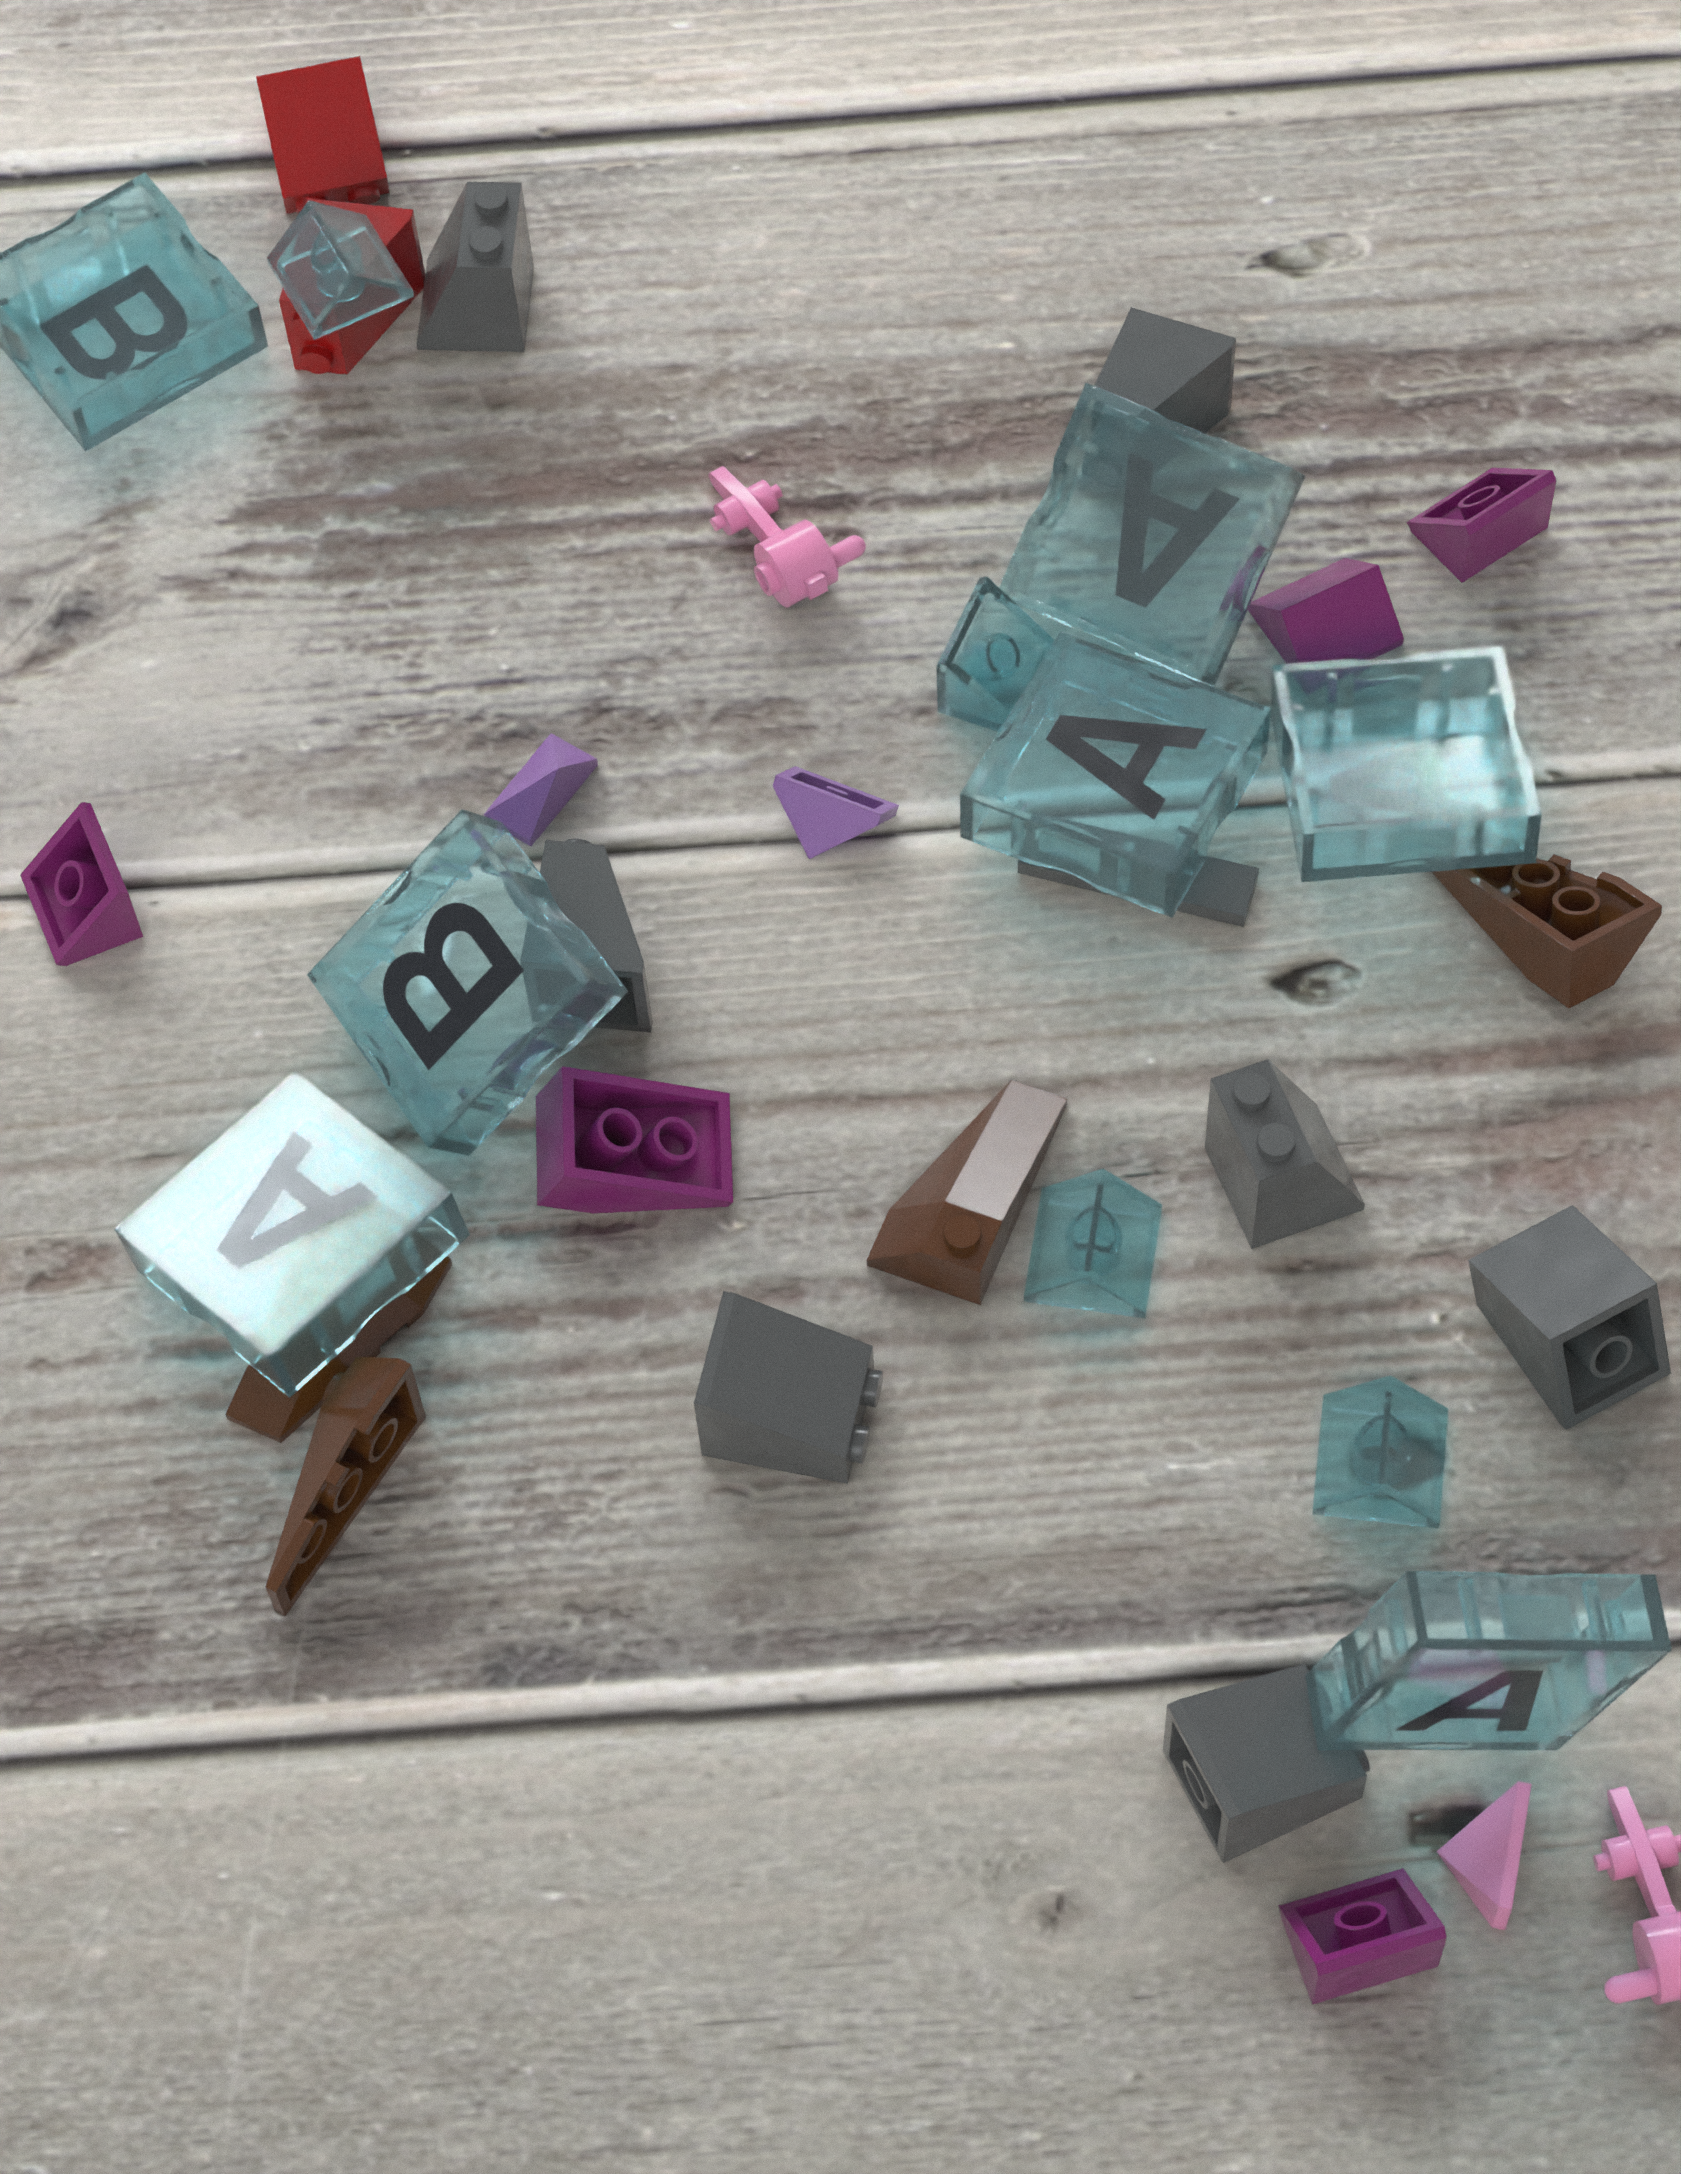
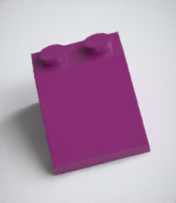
(631, 1144)

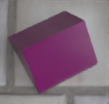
(1486, 518)
(1331, 615)
(80, 891)
(1362, 1935)

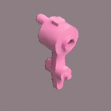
(788, 561)
(1658, 1938)

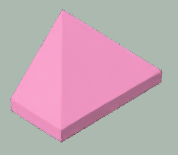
(1488, 1854)

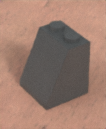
(479, 274)
(1172, 369)
(590, 898)
(1275, 1155)
(1573, 1314)
(784, 1392)
(1255, 1761)

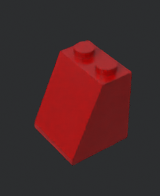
(323, 134)
(345, 347)

